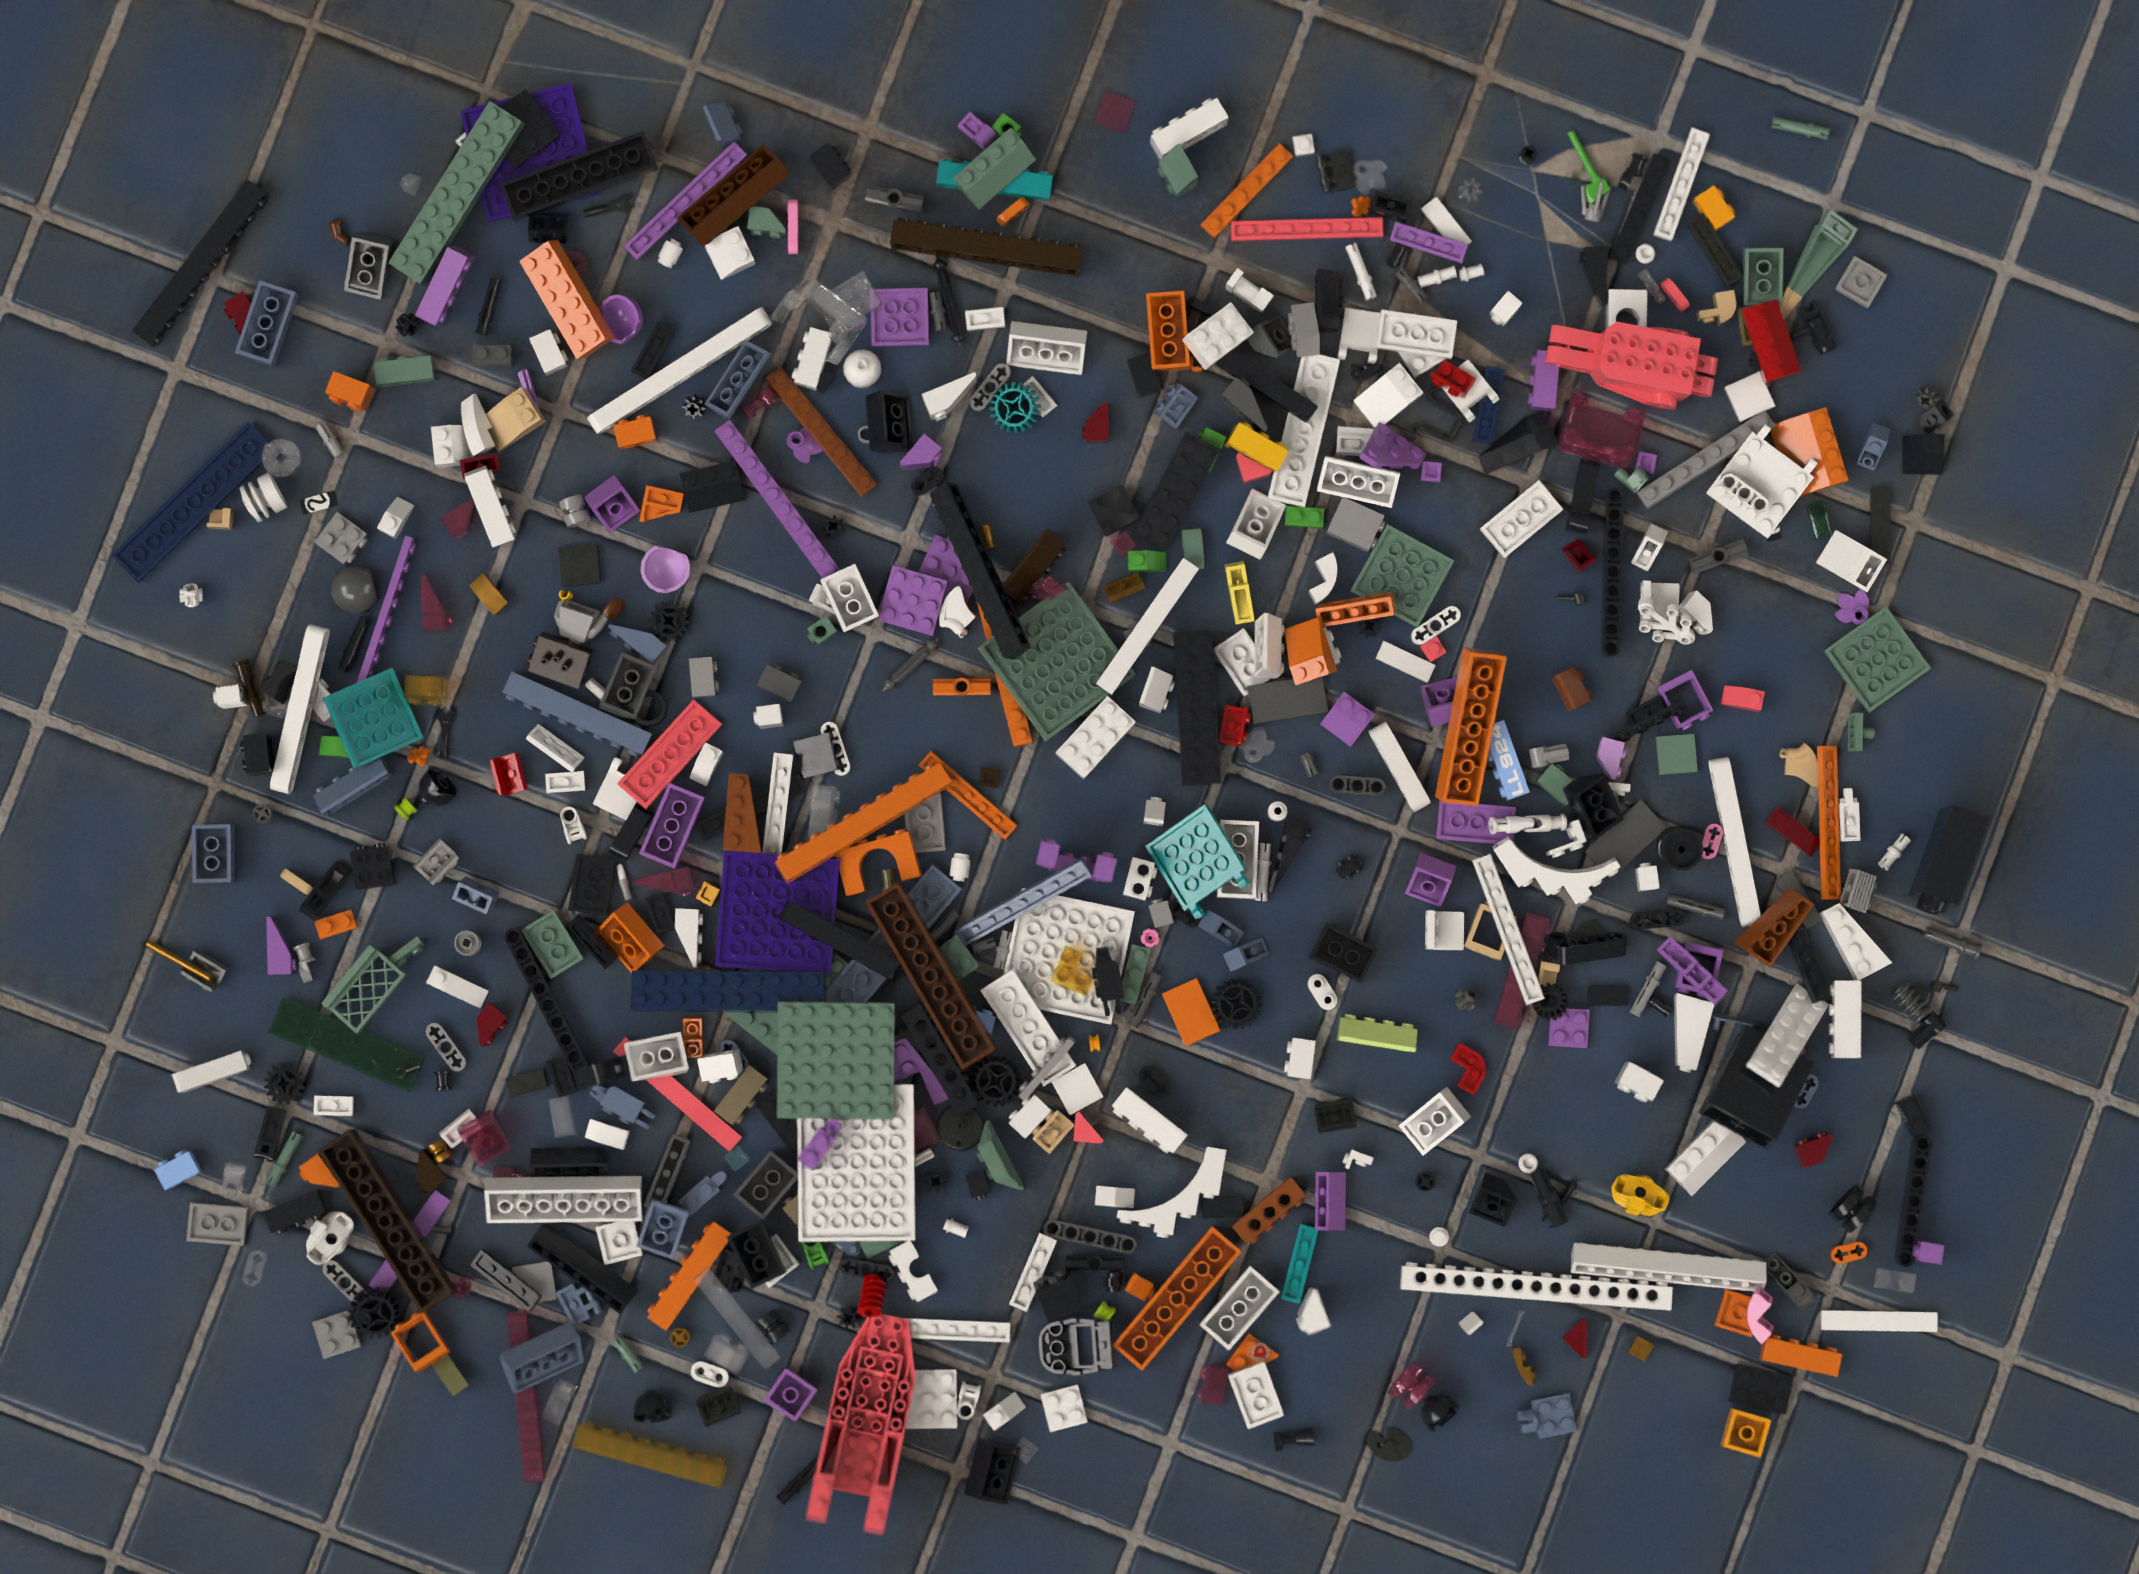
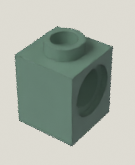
(825, 623)

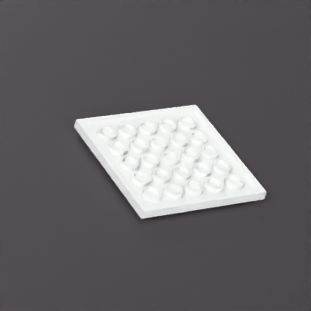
(1041, 939)

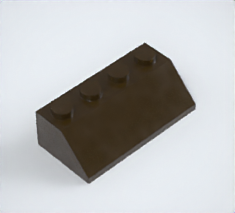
(1033, 566)

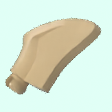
(1801, 763)

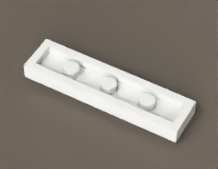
(1033, 1270)

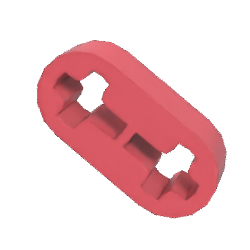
(1675, 294)

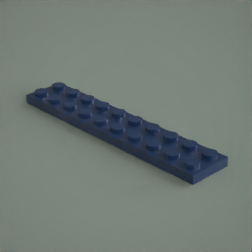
(191, 503)

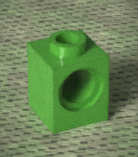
(1004, 121)

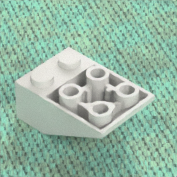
(1851, 561)

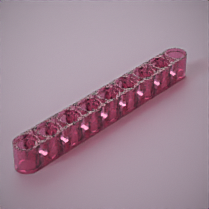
(526, 1407)

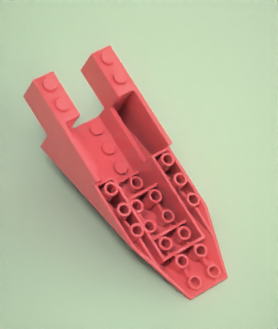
(867, 1420)

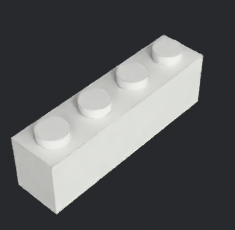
(489, 505)

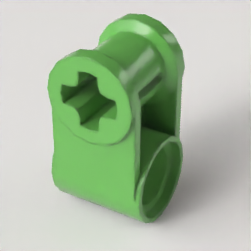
(813, 1252)

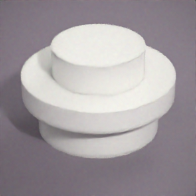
(1645, 253)
(1528, 1163)
(1439, 1236)

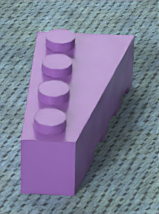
(445, 285)

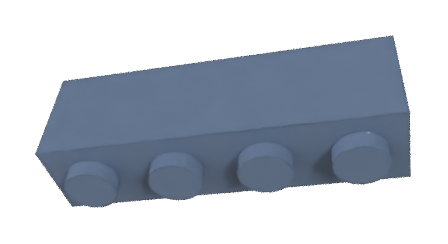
(267, 323)
(737, 379)
(351, 786)
(542, 1357)

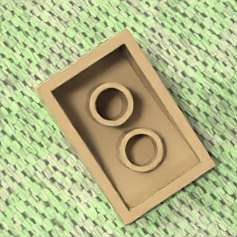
(513, 418)

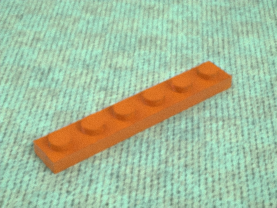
(1246, 190)

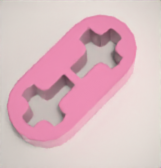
(1715, 842)

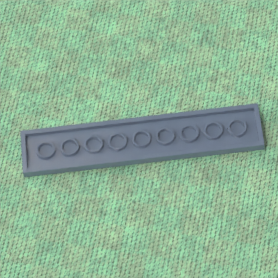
(931, 897)

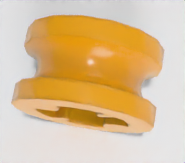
(1094, 1043)

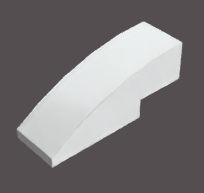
(476, 426)

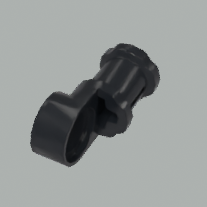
(1634, 170)

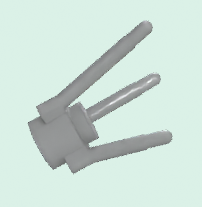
(1594, 212)

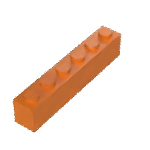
(682, 1282)

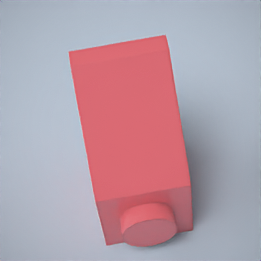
(1742, 698)

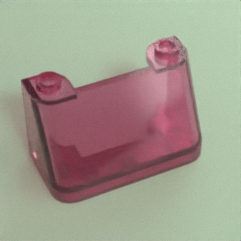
(1600, 433)

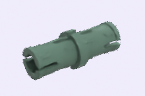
(628, 1354)

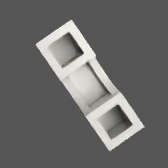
(919, 1286)

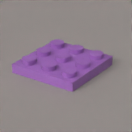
(901, 318)
(943, 563)
(913, 600)

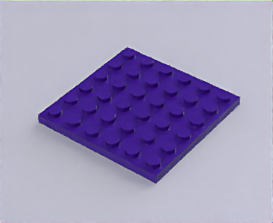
(562, 111)
(750, 908)

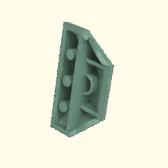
(996, 1159)

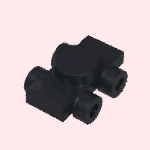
(1347, 868)

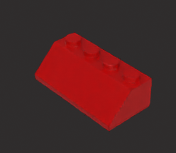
(1770, 341)

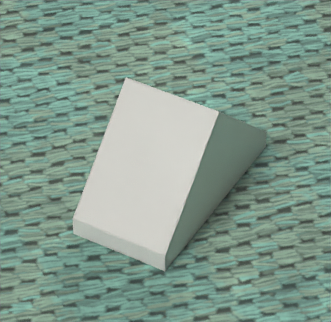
(1114, 1196)

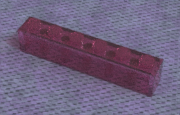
(1511, 1001)

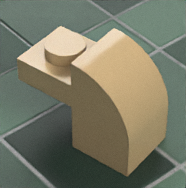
(1724, 308)

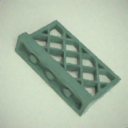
(350, 980)

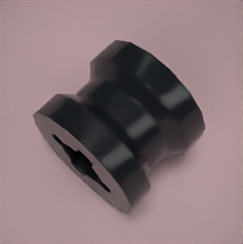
(1427, 1181)

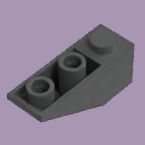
(1789, 1282)

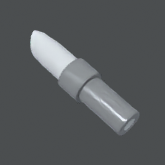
(624, 883)

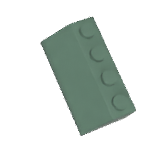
(994, 168)

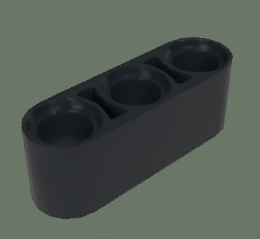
(630, 832)

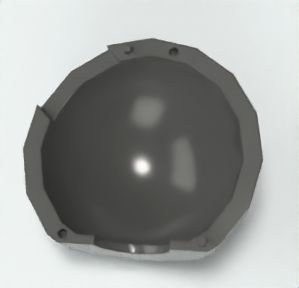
(354, 589)

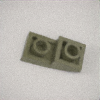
(450, 1374)

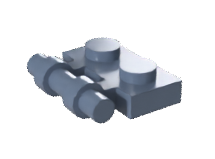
(574, 1306)

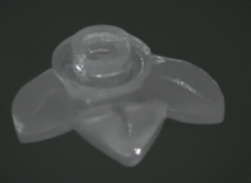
(1372, 178)
(1257, 742)

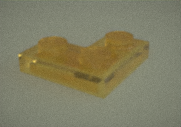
(1066, 973)

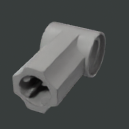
(1544, 756)

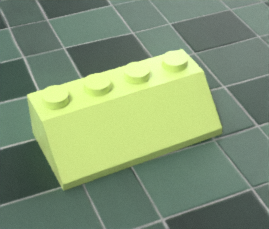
(1377, 1034)

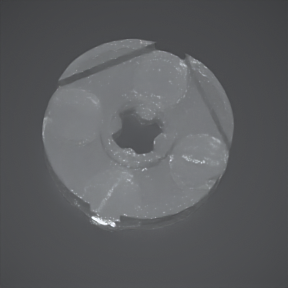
(289, 463)

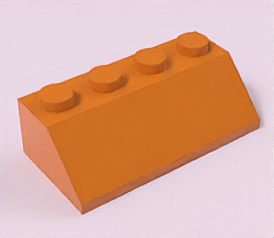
(1166, 331)

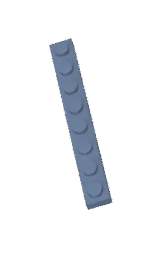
(1023, 901)

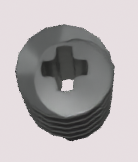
(1911, 1002)

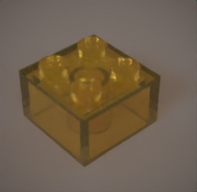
(426, 689)

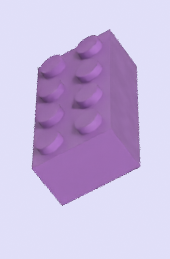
(672, 826)

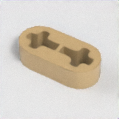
(296, 881)

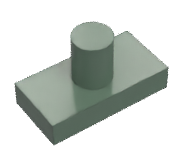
(1857, 732)

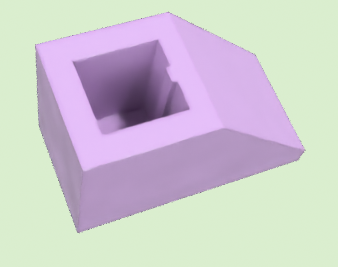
(1609, 756)

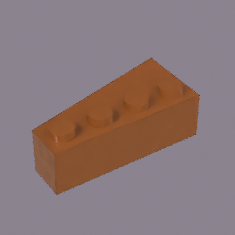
(741, 826)
(1775, 927)

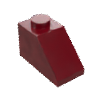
(1096, 426)

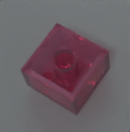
(484, 1138)

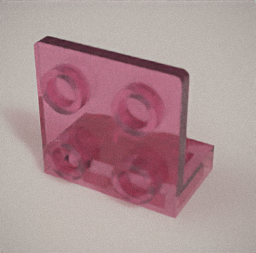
(1213, 1384)

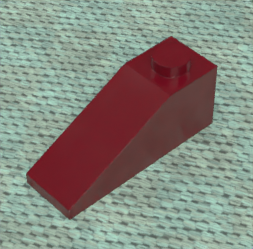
(1792, 831)

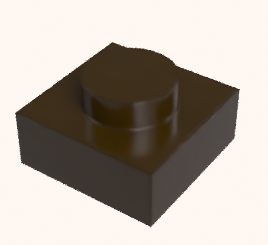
(989, 777)

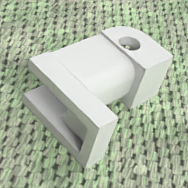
(1248, 292)

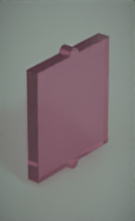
(1114, 112)

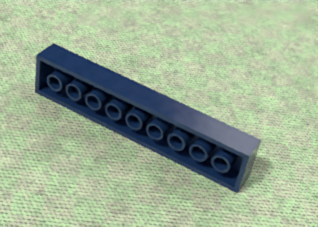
(723, 990)

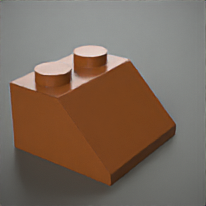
(1572, 689)

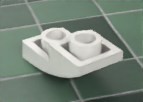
(607, 1134)

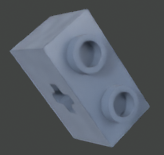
(475, 895)

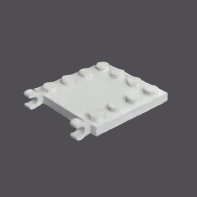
(1770, 474)

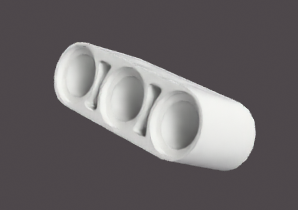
(1737, 486)

